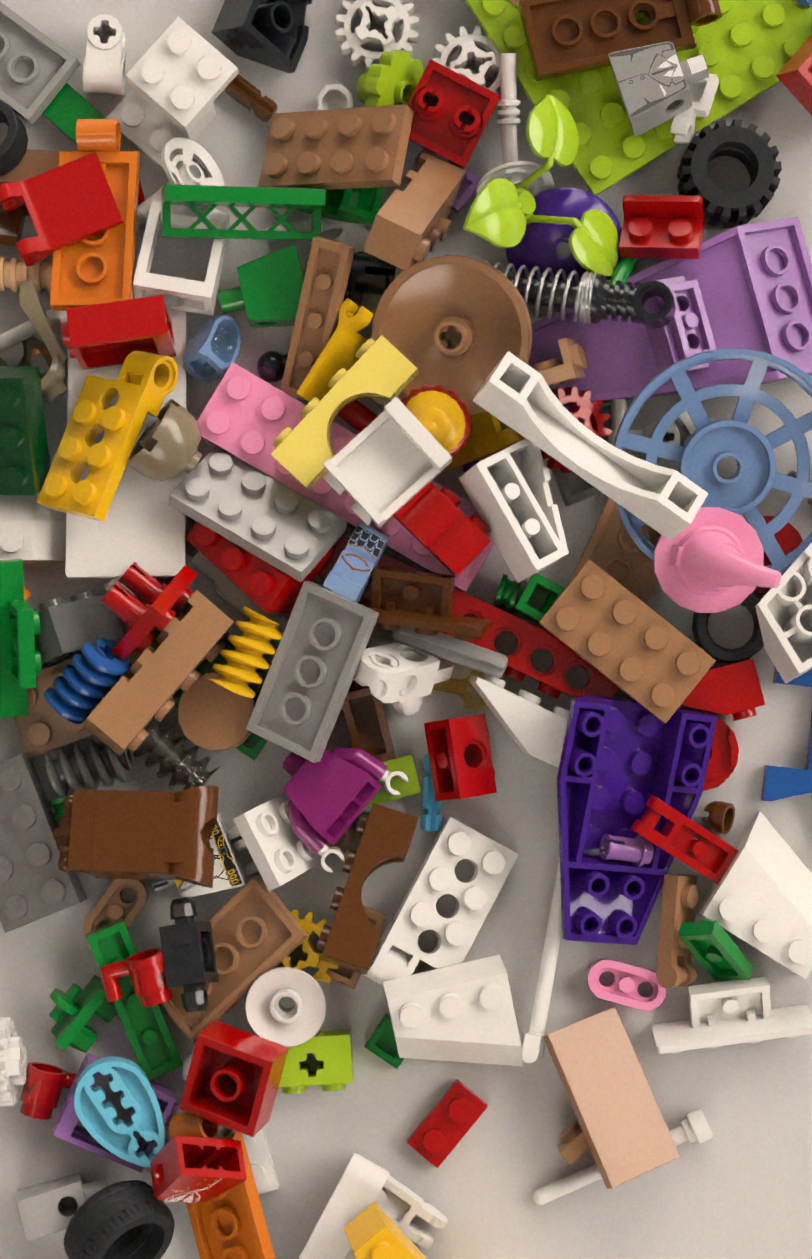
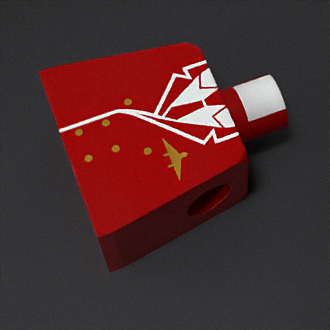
(184, 1173)

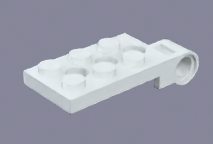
(398, 948)

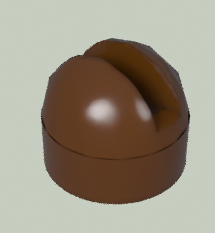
(720, 816)

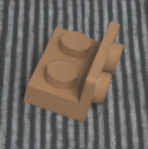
(574, 359)

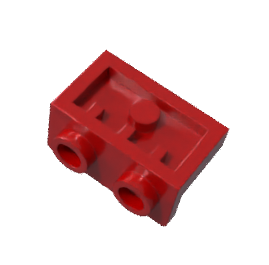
(662, 227)

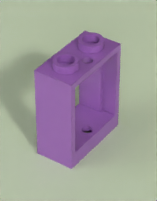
(66, 1121)

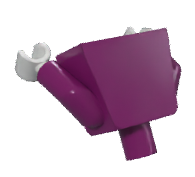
(332, 794)

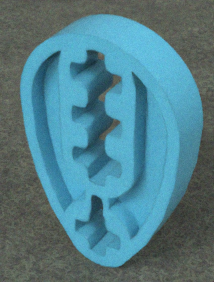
(99, 1119)

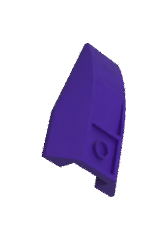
(606, 773)

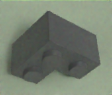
(71, 624)

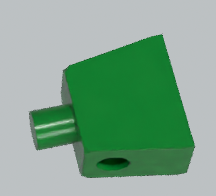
(267, 289)

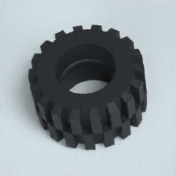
(736, 143)

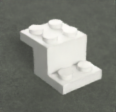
(172, 91)

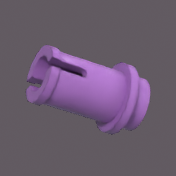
(636, 850)

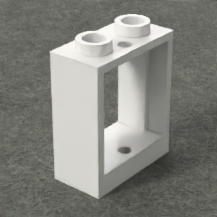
(180, 292)

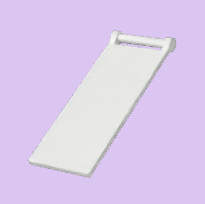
(140, 520)

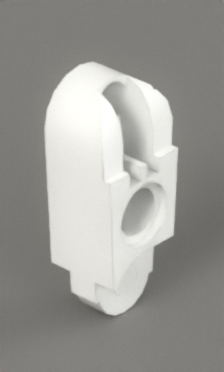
(401, 672)

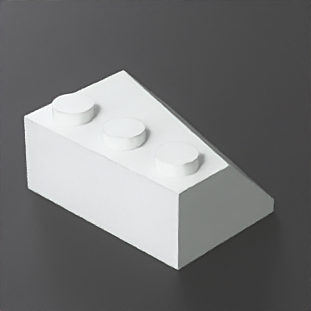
(787, 619)
(766, 898)
(456, 1014)

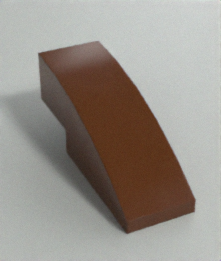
(367, 722)

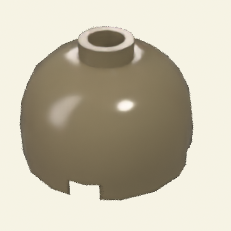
(168, 444)

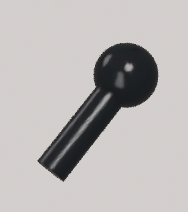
(272, 366)

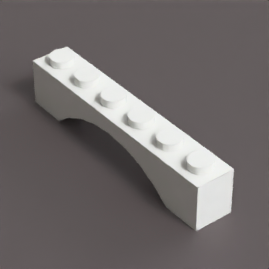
(648, 491)

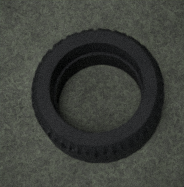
(120, 1224)

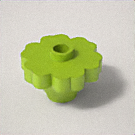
(390, 80)

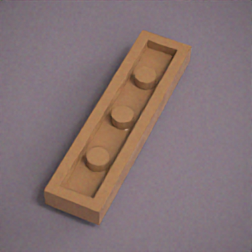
(317, 308)

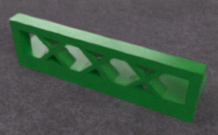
(242, 197)

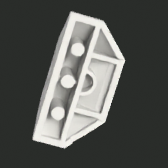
(31, 531)

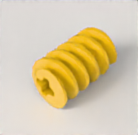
(247, 653)

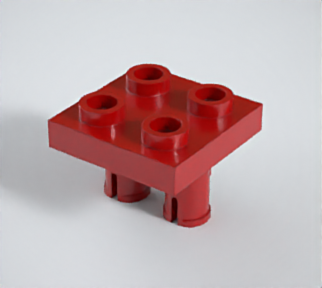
(449, 113)
(157, 607)

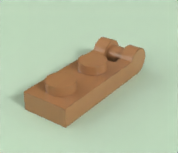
(678, 907)

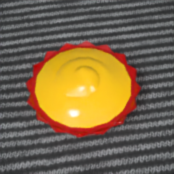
(441, 415)

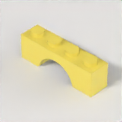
(378, 373)

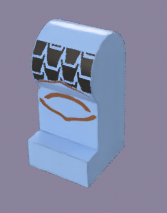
(357, 562)

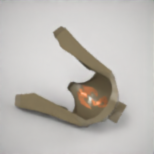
(51, 348)

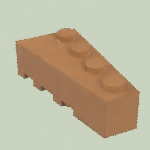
(158, 675)

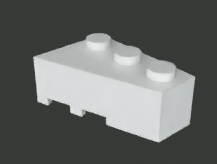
(518, 508)

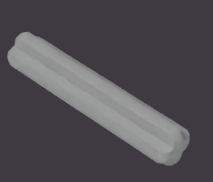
(454, 650)

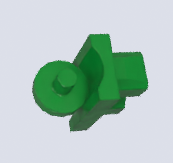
(75, 1009)

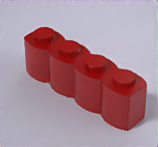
(443, 528)

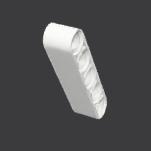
(352, 1195)

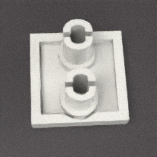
(272, 843)

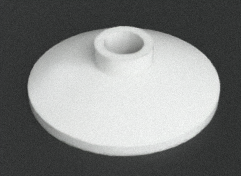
(282, 1024)

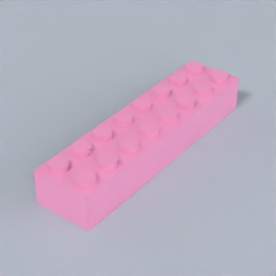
(249, 416)

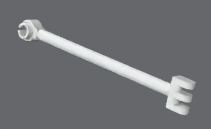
(533, 1042)

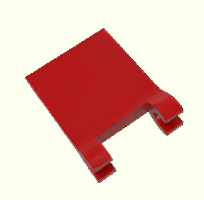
(63, 205)

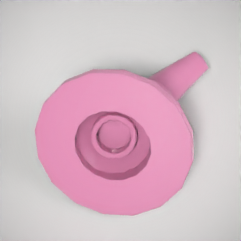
(712, 562)

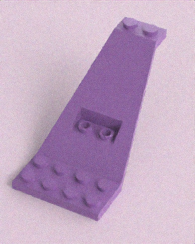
(741, 293)

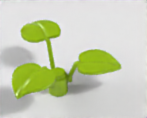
(505, 208)

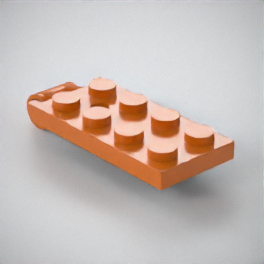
(104, 264)
(233, 1221)

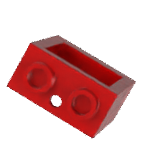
(112, 330)

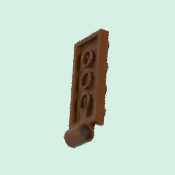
(580, 34)

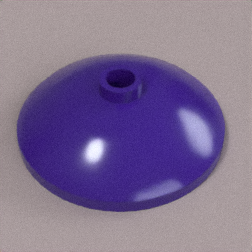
(541, 239)

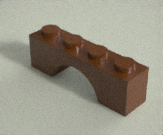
(384, 841)

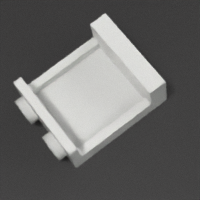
(386, 464)

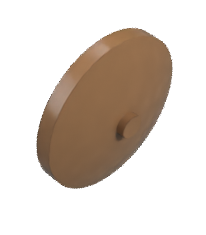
(454, 323)

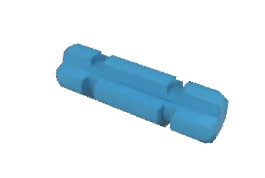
(430, 819)

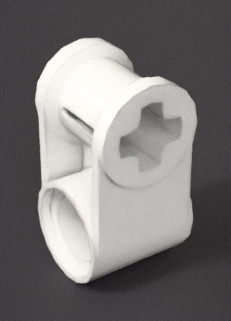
(105, 62)

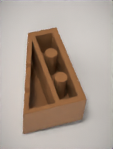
(417, 217)

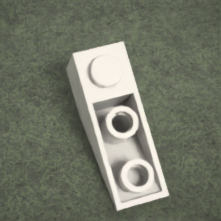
(527, 723)

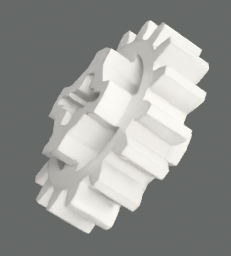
(365, 38)
(470, 54)
(12, 1063)

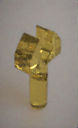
(458, 687)

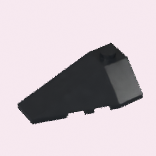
(264, 31)

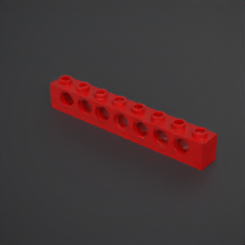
(527, 637)

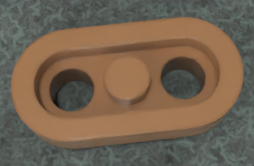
(113, 907)

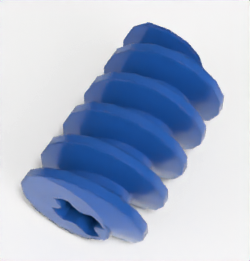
(86, 681)

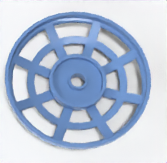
(725, 438)

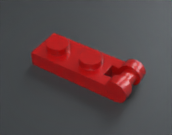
(685, 840)

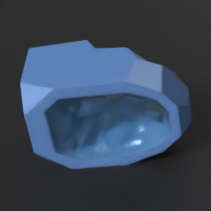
(212, 349)

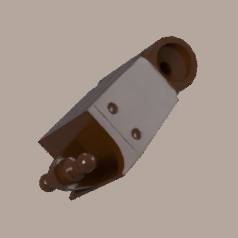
(139, 834)

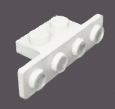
(731, 1015)

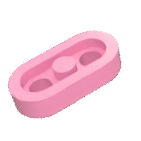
(625, 984)

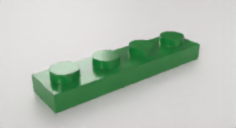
(142, 1025)

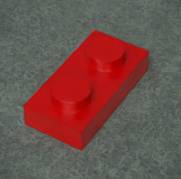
(447, 1123)

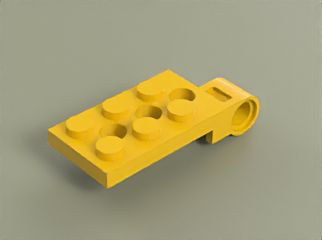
(141, 391)

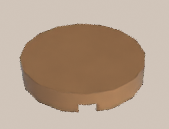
(214, 715)

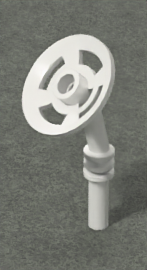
(511, 167)
(188, 174)

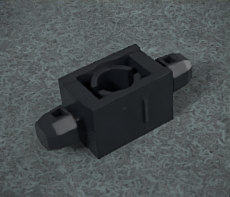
(188, 954)

